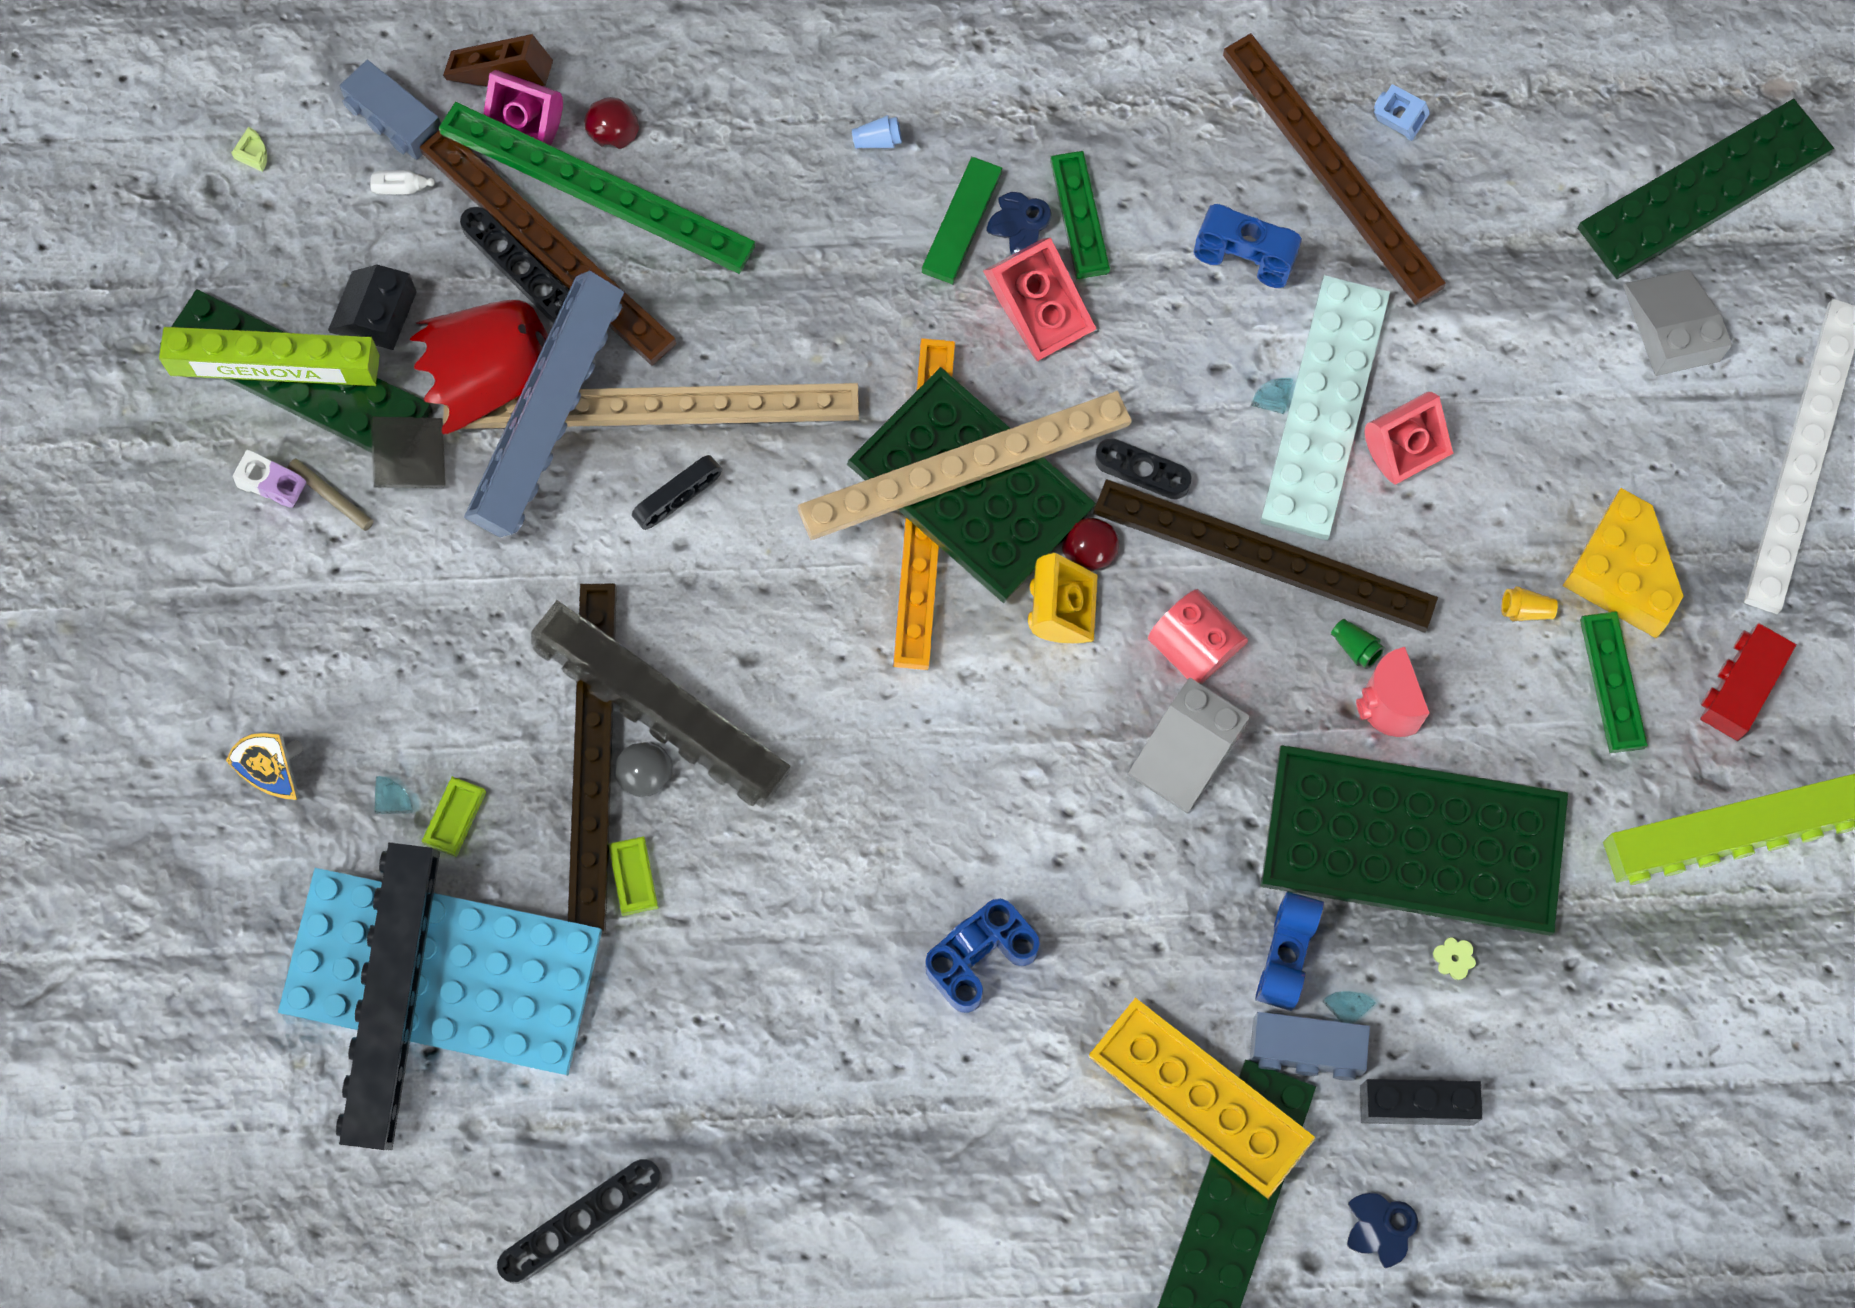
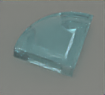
(1273, 395)
(391, 797)
(1348, 1005)

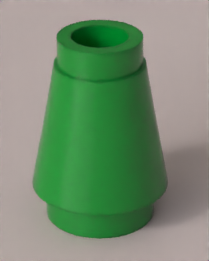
(1358, 643)

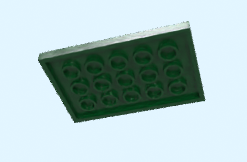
(989, 525)

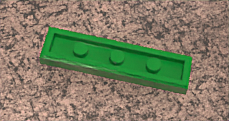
(1079, 215)
(962, 220)
(1613, 682)

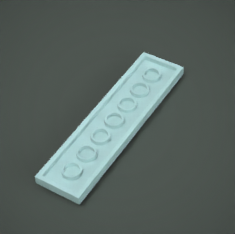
(1325, 408)

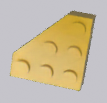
(1628, 566)

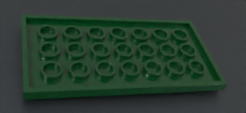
(1415, 840)

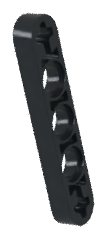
(507, 258)
(560, 1223)

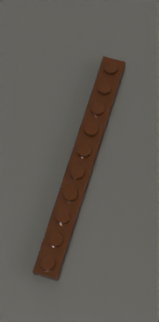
(1334, 169)
(541, 239)

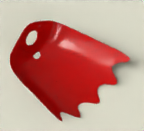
(479, 358)

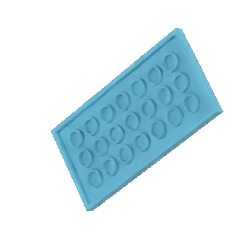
(488, 980)

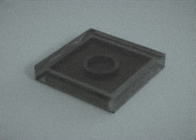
(407, 452)

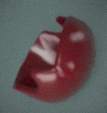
(611, 122)
(1091, 544)

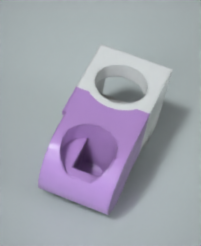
(268, 479)

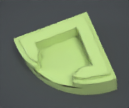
(251, 150)

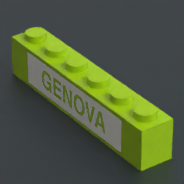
(269, 356)

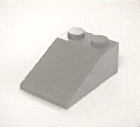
(1677, 322)
(1189, 745)

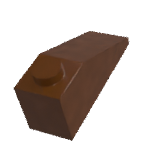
(515, 56)

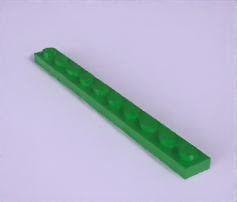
(597, 187)

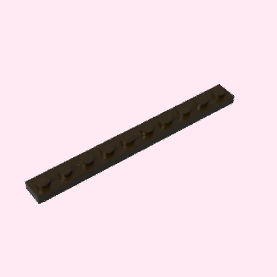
(1266, 556)
(591, 777)

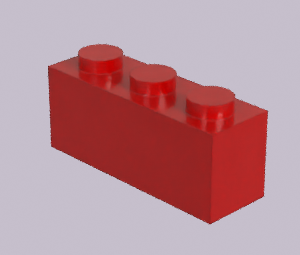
(1746, 681)

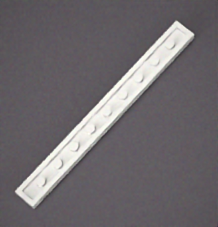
(1803, 459)

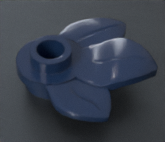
(1014, 220)
(1376, 1230)

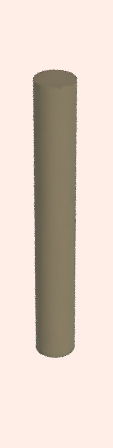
(331, 495)

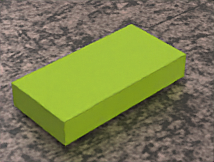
(453, 816)
(633, 876)

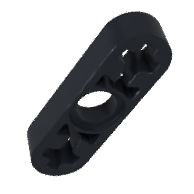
(1148, 482)
(676, 492)

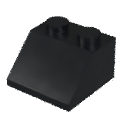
(374, 305)

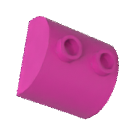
(524, 106)

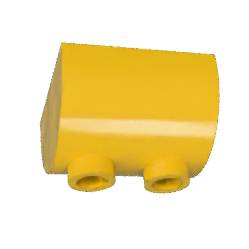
(1063, 600)

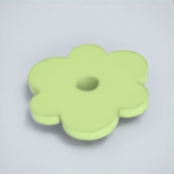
(1461, 951)

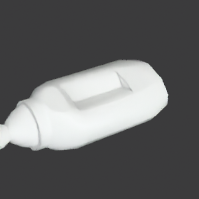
(398, 182)

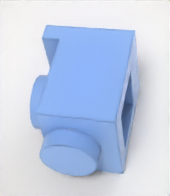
(1396, 100)

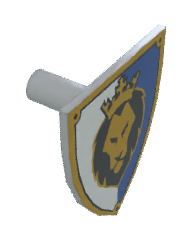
(265, 763)

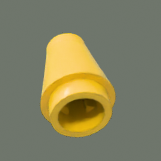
(1524, 605)

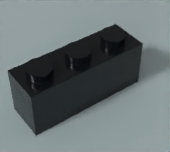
(1420, 1102)

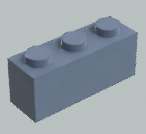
(389, 109)
(1309, 1045)

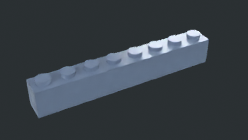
(544, 405)

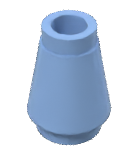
(878, 134)

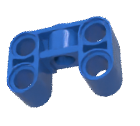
(1273, 249)
(1293, 928)
(972, 942)

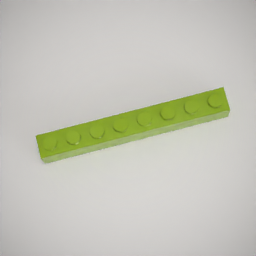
(1732, 830)

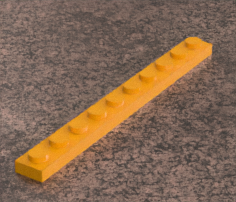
(919, 551)

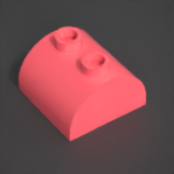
(1409, 438)
(1196, 637)
(1393, 697)

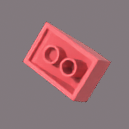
(1040, 298)

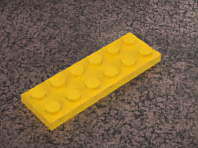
(1202, 1098)

